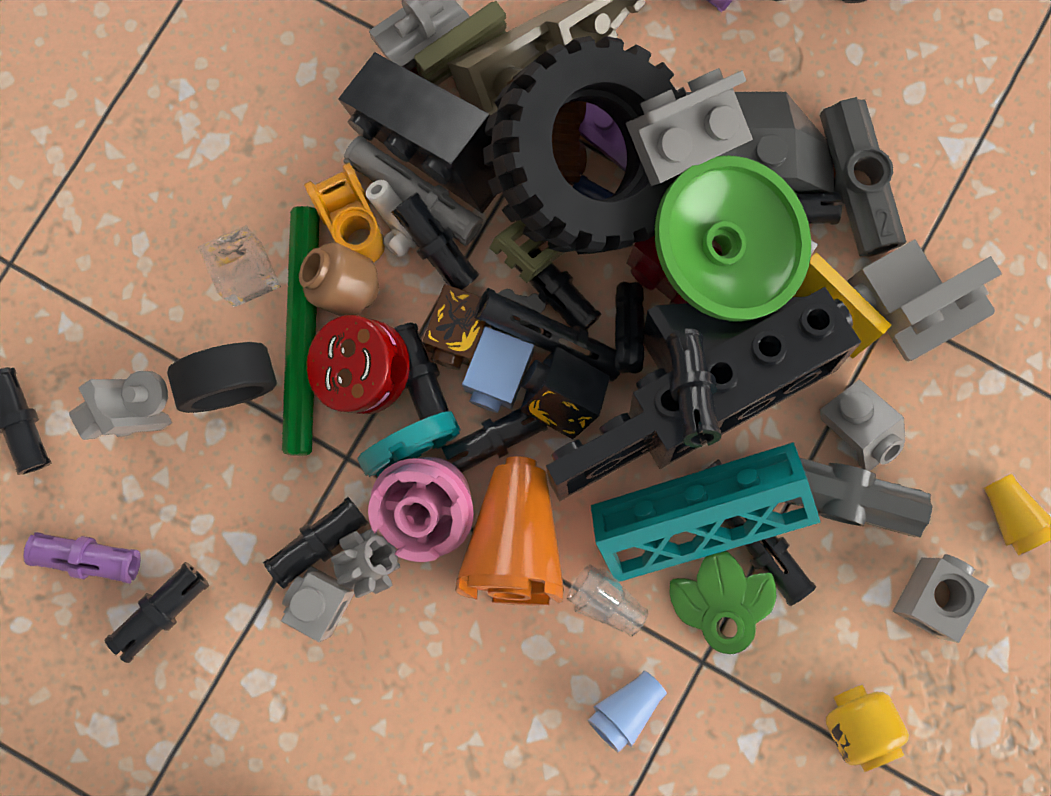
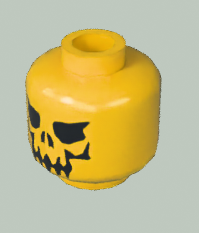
(867, 728)

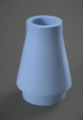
(627, 711)

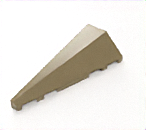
(489, 68)

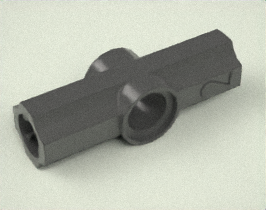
(852, 148)
(858, 499)

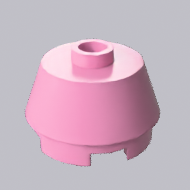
(421, 508)

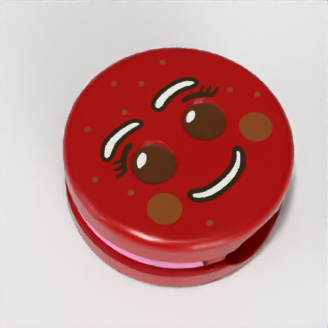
(357, 365)

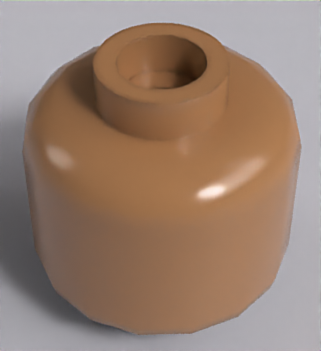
(339, 279)

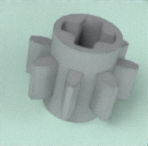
(365, 563)

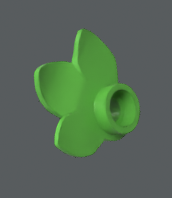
(722, 593)

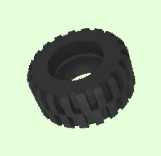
(524, 153)

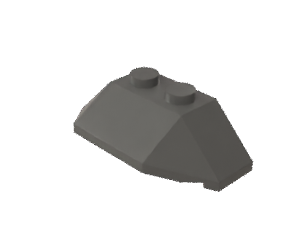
(785, 142)

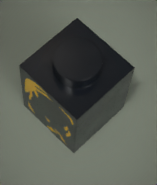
(564, 392)

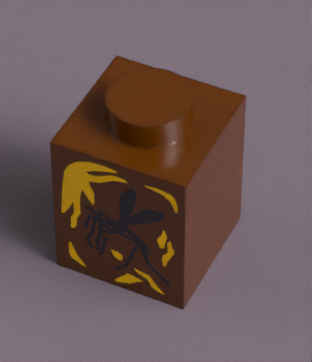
(453, 329)

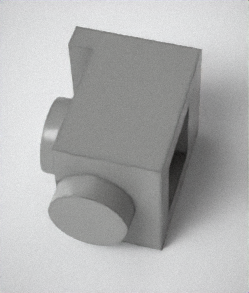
(315, 604)

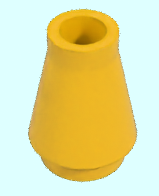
(1018, 515)

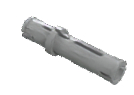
(380, 166)

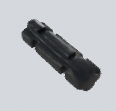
(629, 327)

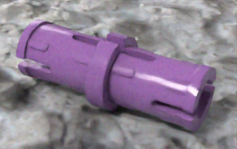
(82, 557)

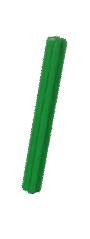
(300, 332)

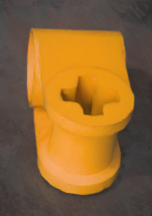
(346, 209)

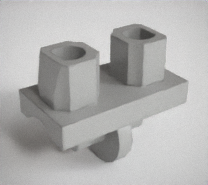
(415, 28)
(122, 406)

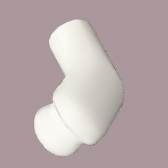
(384, 201)

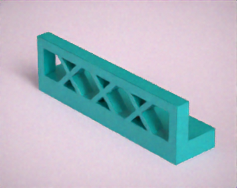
(699, 506)

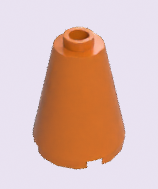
(514, 540)

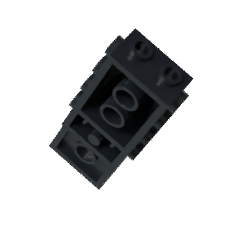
(753, 368)

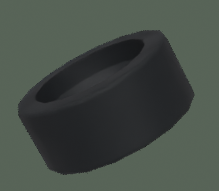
(221, 377)

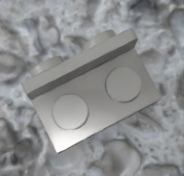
(689, 129)
(943, 311)

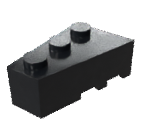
(422, 127)

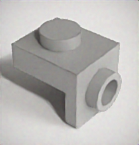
(866, 425)

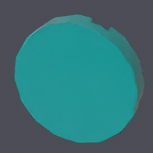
(409, 442)

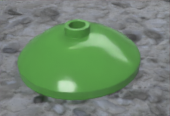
(755, 223)

